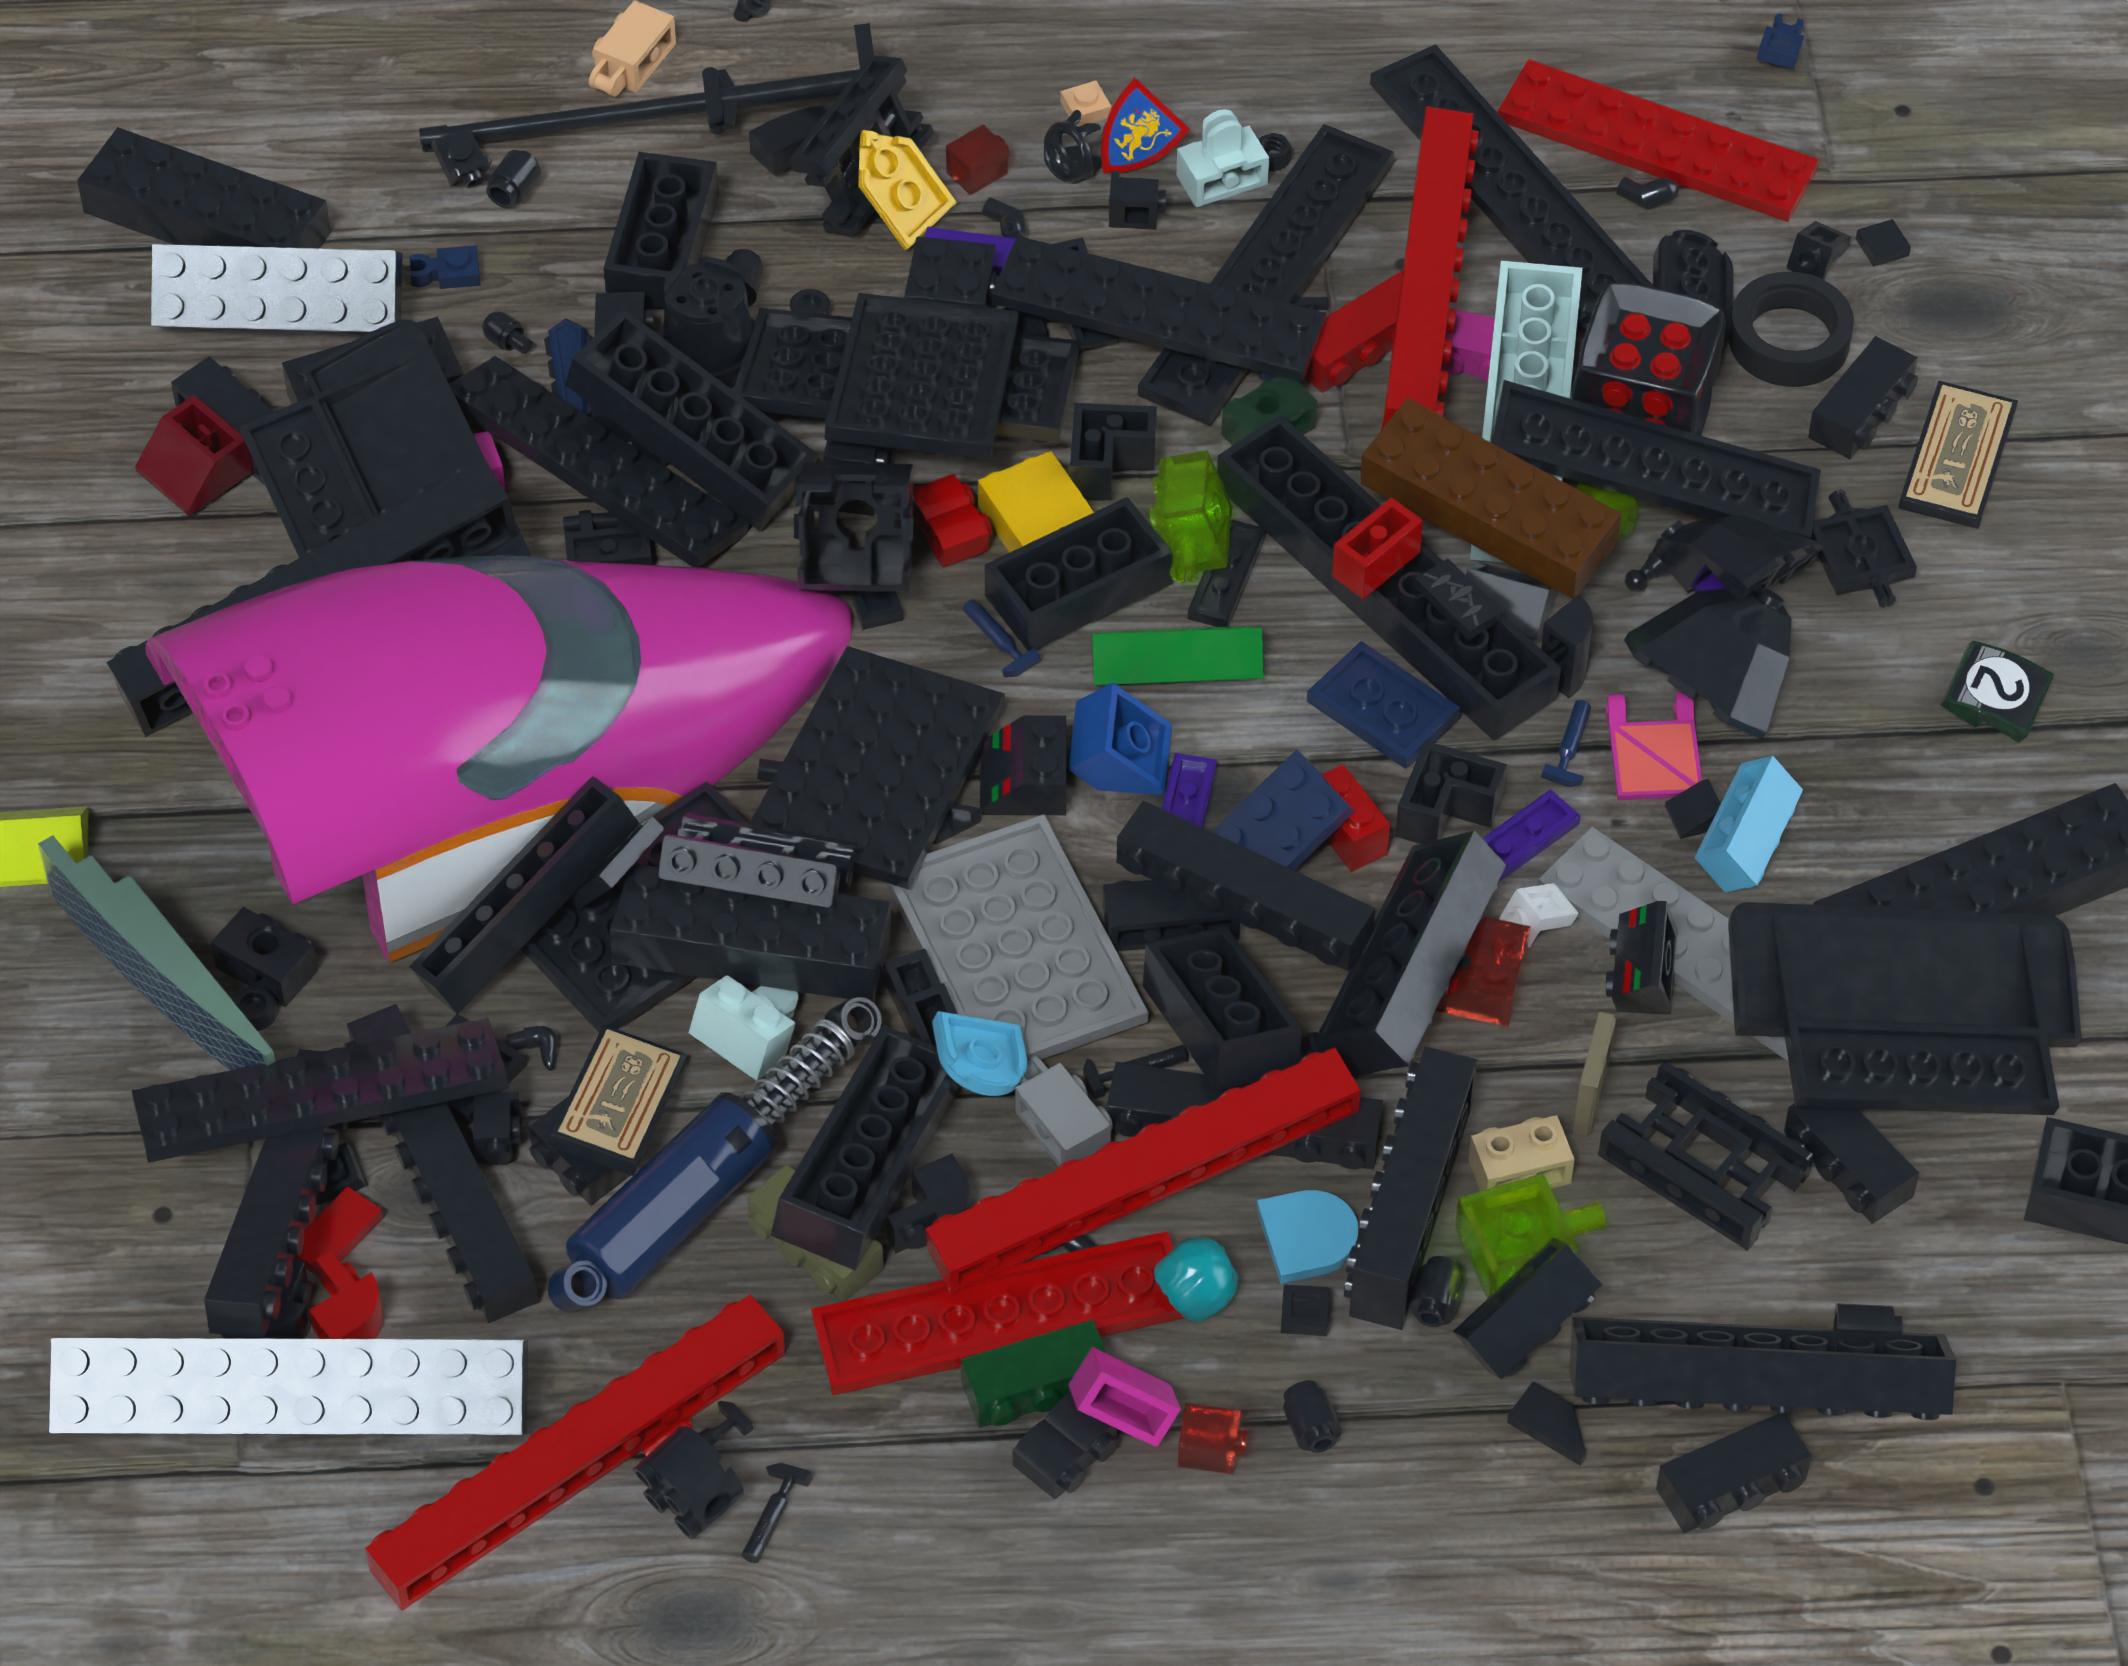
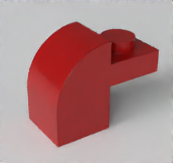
(354, 1303)

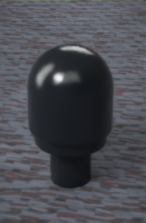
(506, 332)

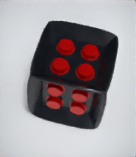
(1651, 355)

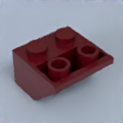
(194, 456)

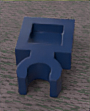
(1781, 43)
(452, 268)

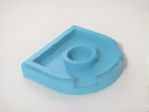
(980, 1052)
(1307, 1233)

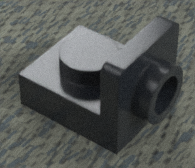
(461, 157)
(1816, 249)

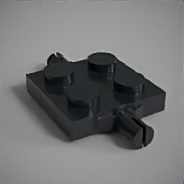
(1862, 549)

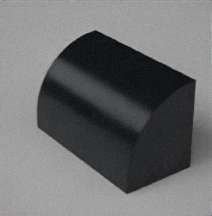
(1568, 641)

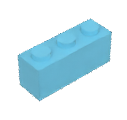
(1749, 824)

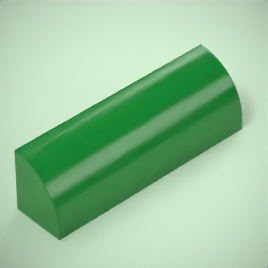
(1177, 655)

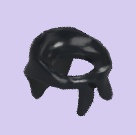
(1074, 161)

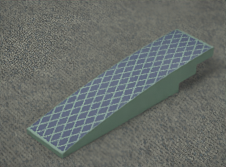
(152, 956)

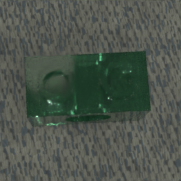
(1266, 403)

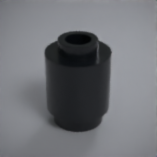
(513, 178)
(750, 270)
(1437, 1291)
(1311, 1416)

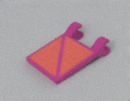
(1653, 756)

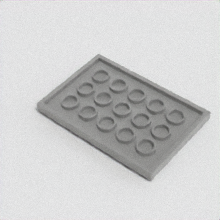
(1020, 939)

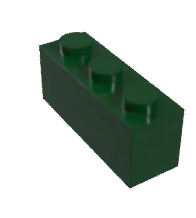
(1026, 1373)

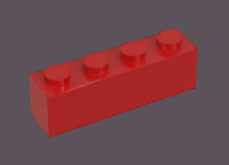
(1356, 335)

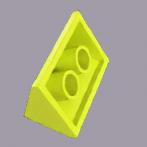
(23, 831)

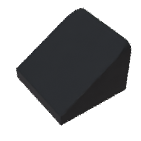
(1693, 809)

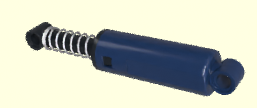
(700, 1167)

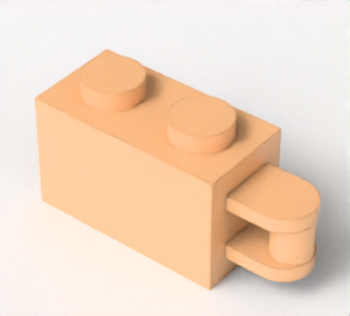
(632, 49)

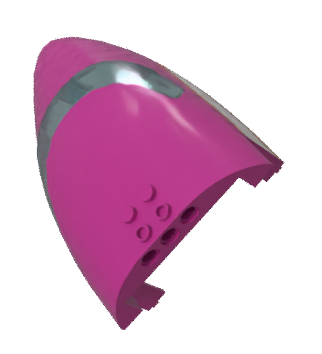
(457, 703)

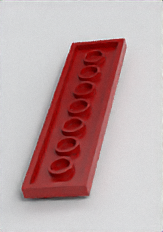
(1658, 140)
(931, 1330)

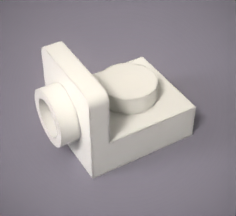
(1541, 908)

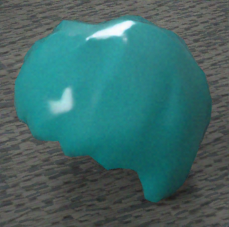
(1197, 1278)

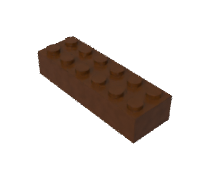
(1490, 498)

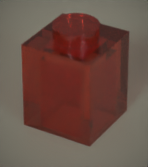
(977, 159)
(1211, 1439)

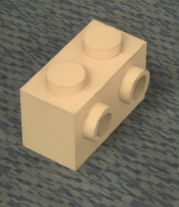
(1521, 1153)

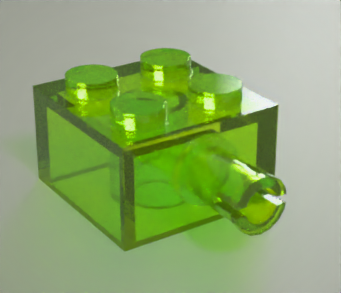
(1192, 514)
(1513, 1222)

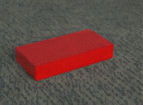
(339, 1228)

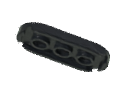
(1696, 268)

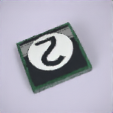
(1997, 689)

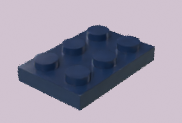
(1383, 704)
(1287, 814)

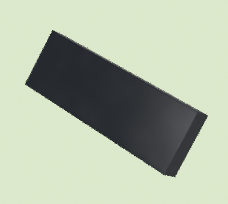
(1223, 587)

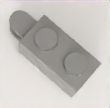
(1060, 1112)

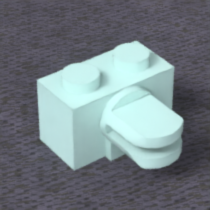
(1224, 161)
(745, 1025)

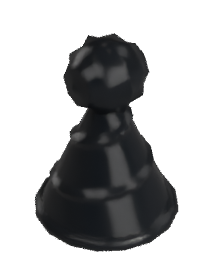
(1653, 567)

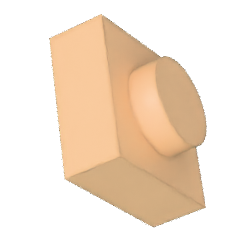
(1088, 100)

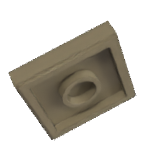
(1594, 1074)

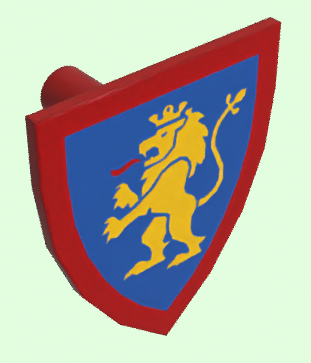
(1138, 130)

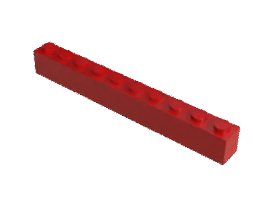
(1430, 261)
(1142, 1169)
(573, 1451)

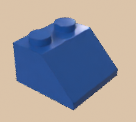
(1119, 743)

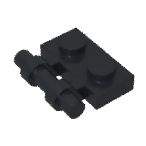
(604, 540)

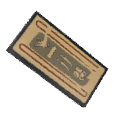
(1958, 454)
(617, 1100)

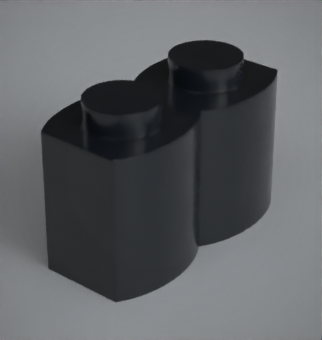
(1063, 1447)

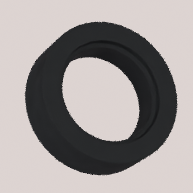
(1799, 292)

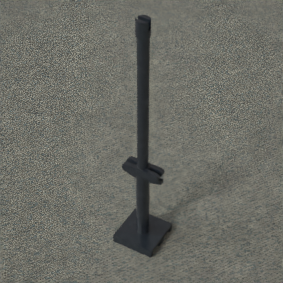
(720, 101)

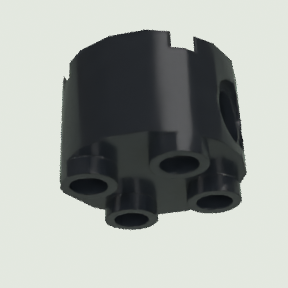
(688, 1481)

